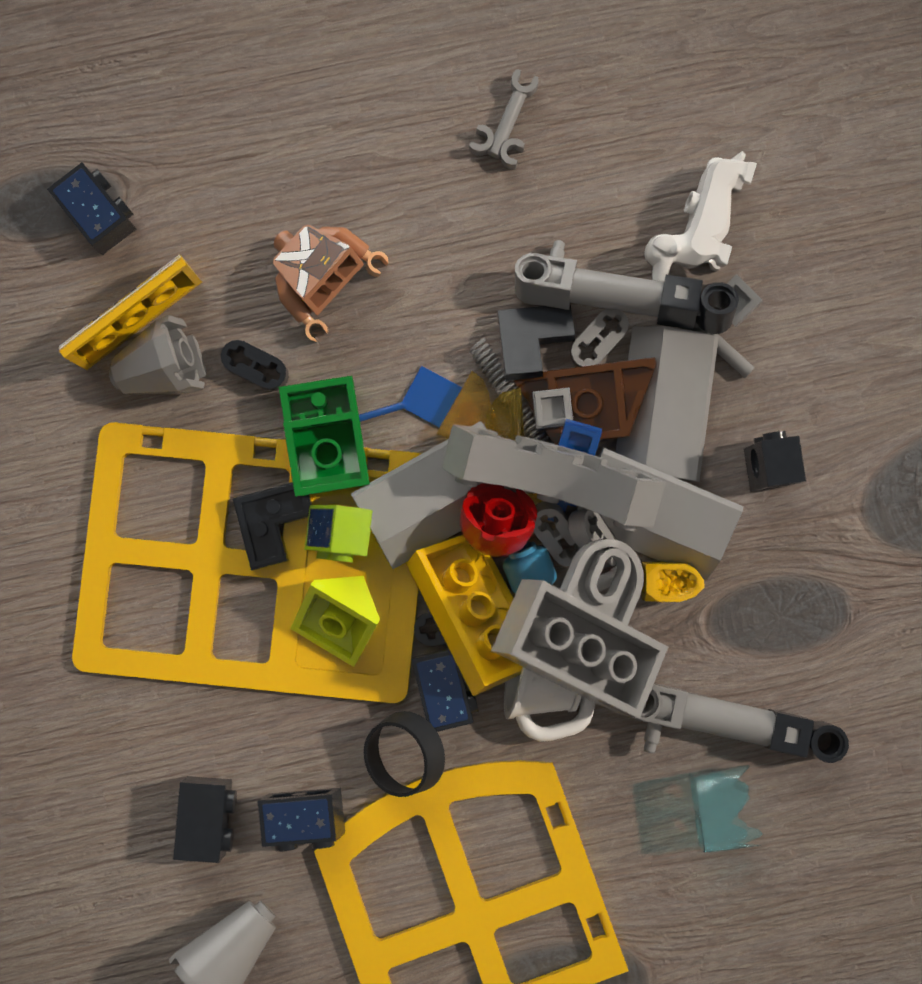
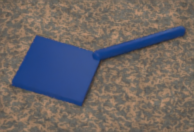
(427, 398)

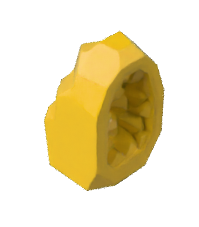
(670, 582)

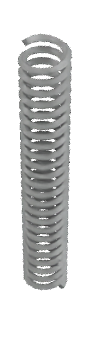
(527, 429)

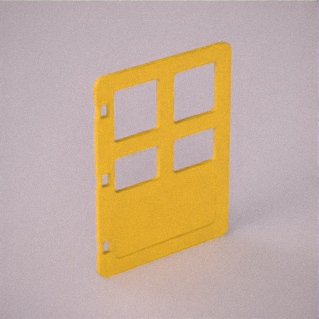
(294, 661)

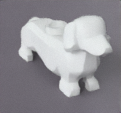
(707, 220)

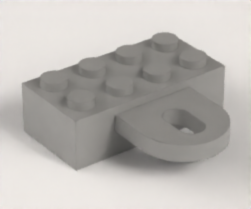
(585, 636)

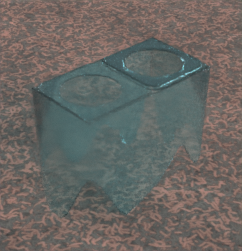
(716, 803)

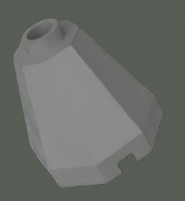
(159, 361)

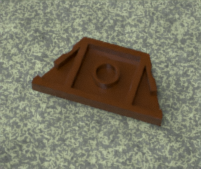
(600, 394)

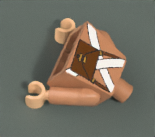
(317, 267)

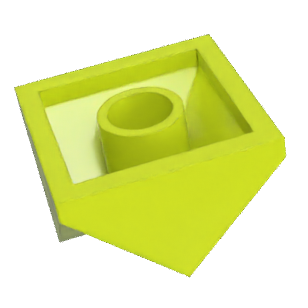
(338, 616)

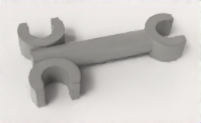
(498, 143)

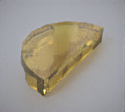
(468, 407)
(506, 415)

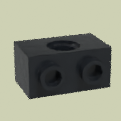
(774, 461)

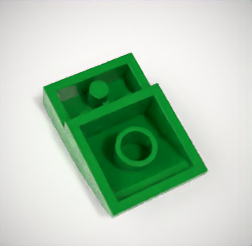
(324, 436)

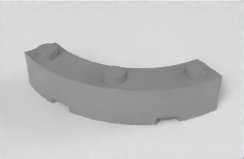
(554, 474)

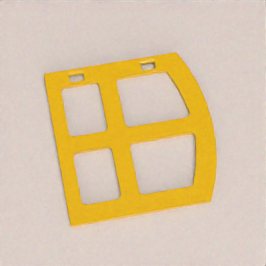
(473, 917)

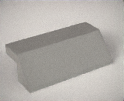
(677, 401)
(414, 505)
(689, 524)

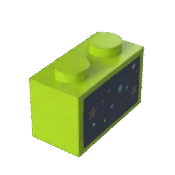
(338, 531)

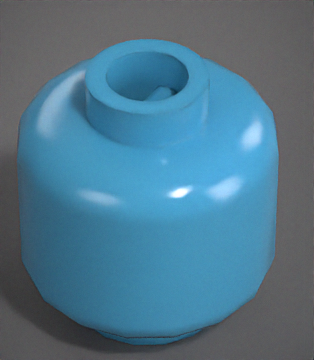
(529, 563)

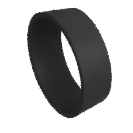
(427, 739)

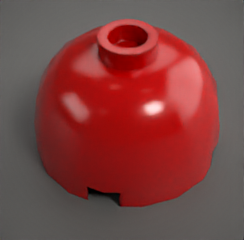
(497, 519)

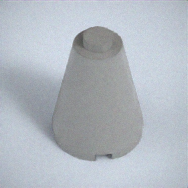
(226, 949)

